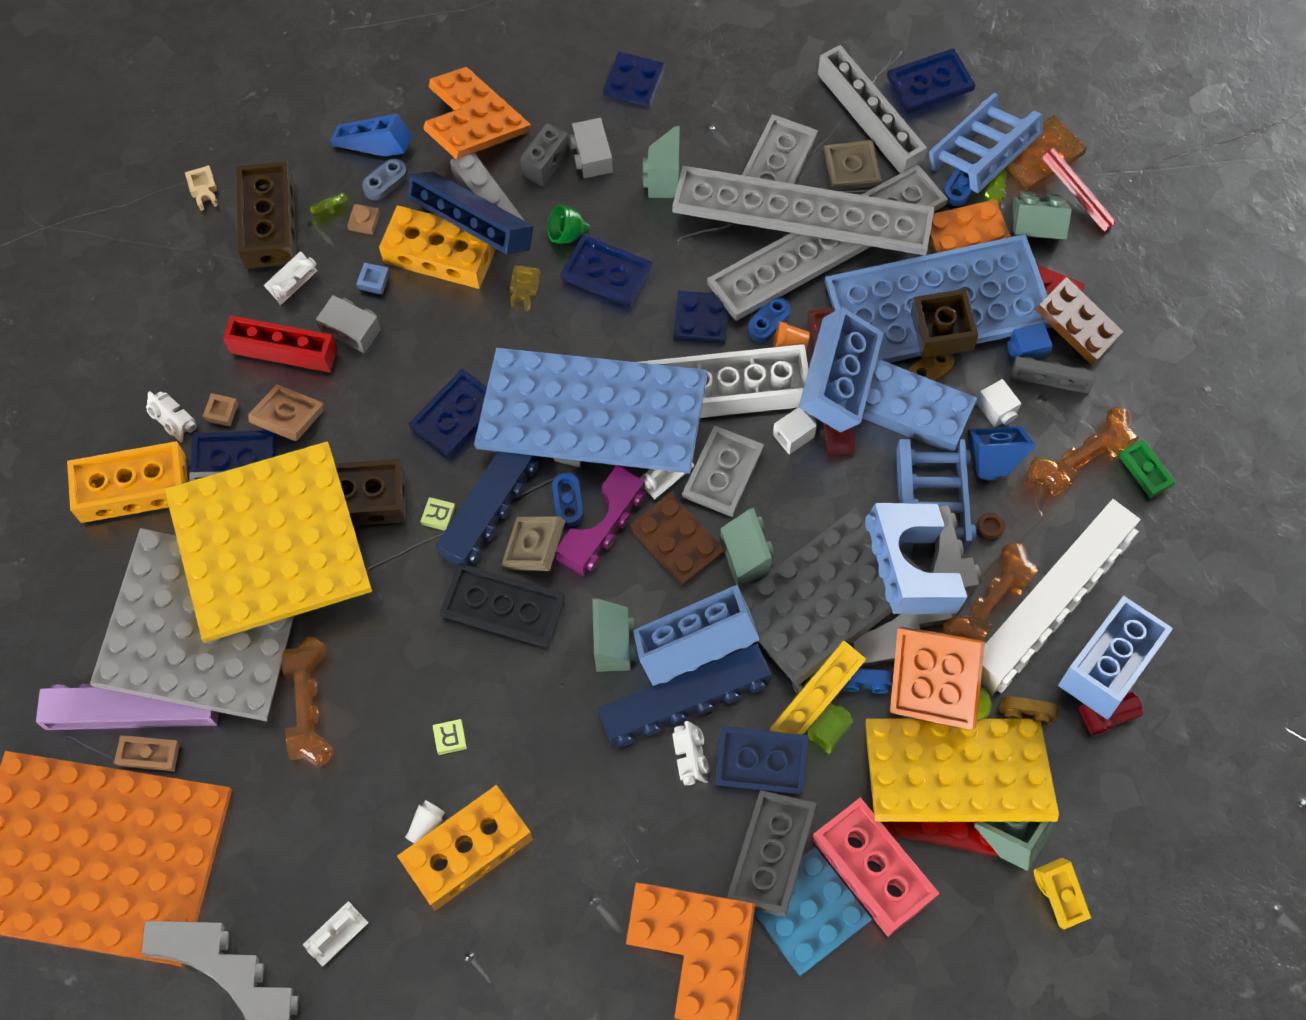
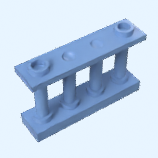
(992, 159)
(908, 482)

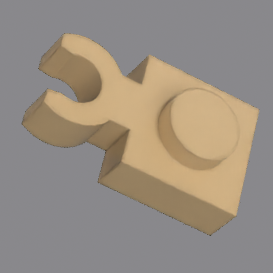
(202, 185)

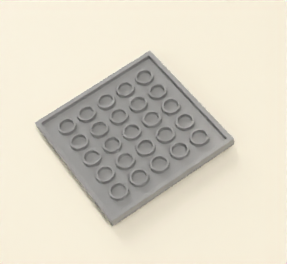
(158, 648)

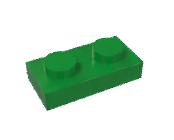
(1146, 468)

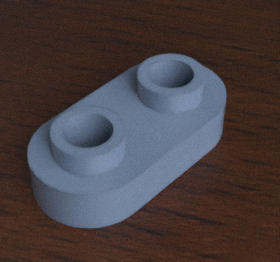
(386, 179)

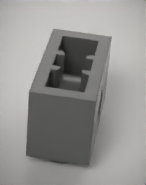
(544, 154)

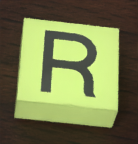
(438, 514)
(449, 737)

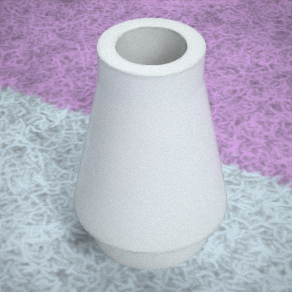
(425, 820)

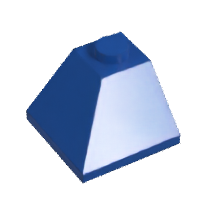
(998, 450)

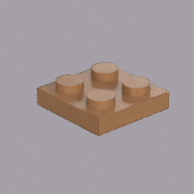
(286, 412)

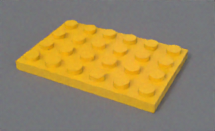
(959, 773)

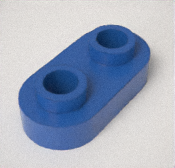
(958, 185)
(770, 318)
(568, 501)
(877, 680)

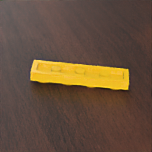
(819, 690)

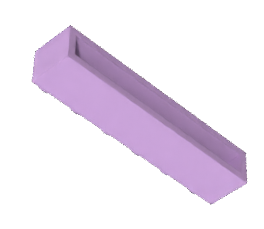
(105, 709)

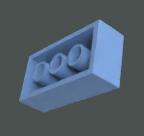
(841, 370)
(917, 406)
(695, 635)
(1115, 657)

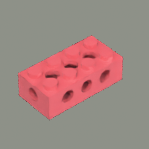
(869, 886)

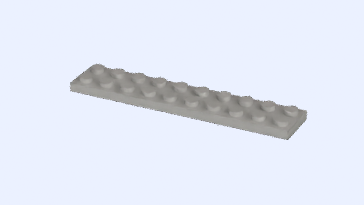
(803, 210)
(803, 257)

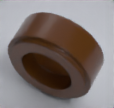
(990, 527)

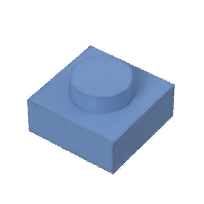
(373, 278)

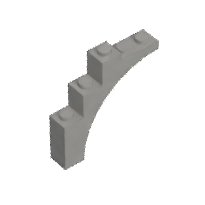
(880, 644)
(201, 947)

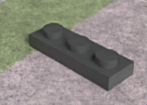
(1053, 374)

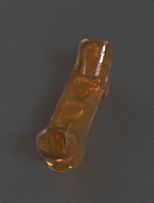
(1062, 473)
(1018, 575)
(297, 667)

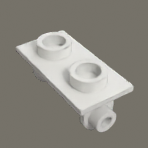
(291, 277)
(162, 409)
(659, 481)
(690, 741)
(335, 934)

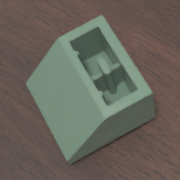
(1040, 215)
(746, 548)

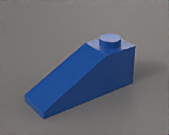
(376, 136)

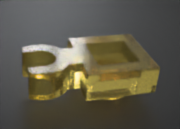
(524, 283)

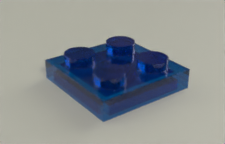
(633, 79)
(700, 318)

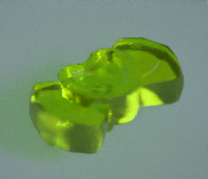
(997, 187)
(328, 203)

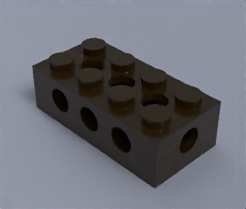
(265, 231)
(366, 478)

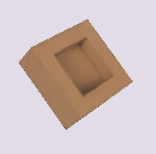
(363, 219)
(220, 409)

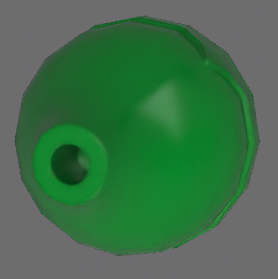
(565, 225)

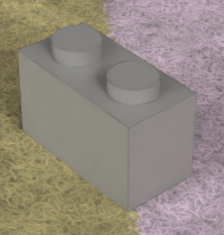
(592, 148)
(349, 323)

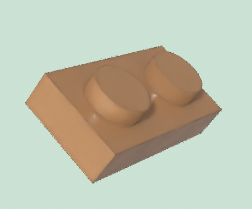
(147, 753)

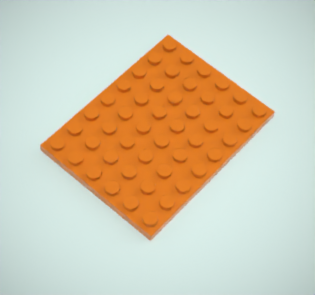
(102, 852)

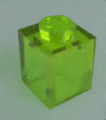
(830, 727)

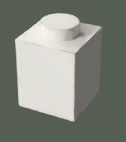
(998, 403)
(794, 430)

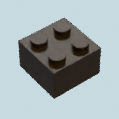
(944, 323)

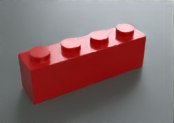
(280, 343)

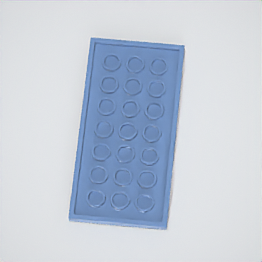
(998, 279)
(592, 410)

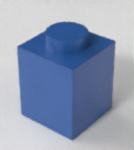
(1030, 342)

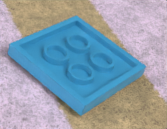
(818, 918)

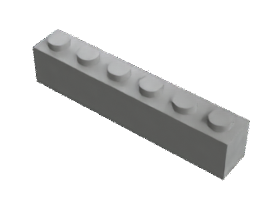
(871, 109)

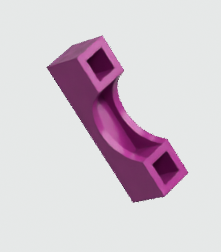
(582, 548)

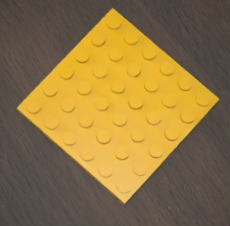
(266, 541)

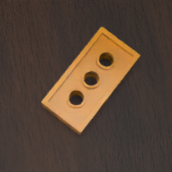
(435, 248)
(125, 481)
(463, 828)

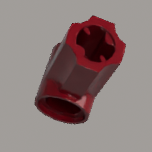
(1127, 710)

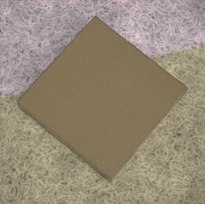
(852, 165)
(533, 543)

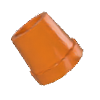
(789, 335)

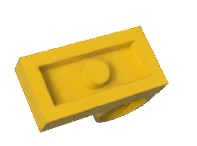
(1060, 885)

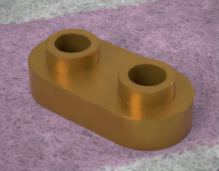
(933, 368)
(1029, 709)

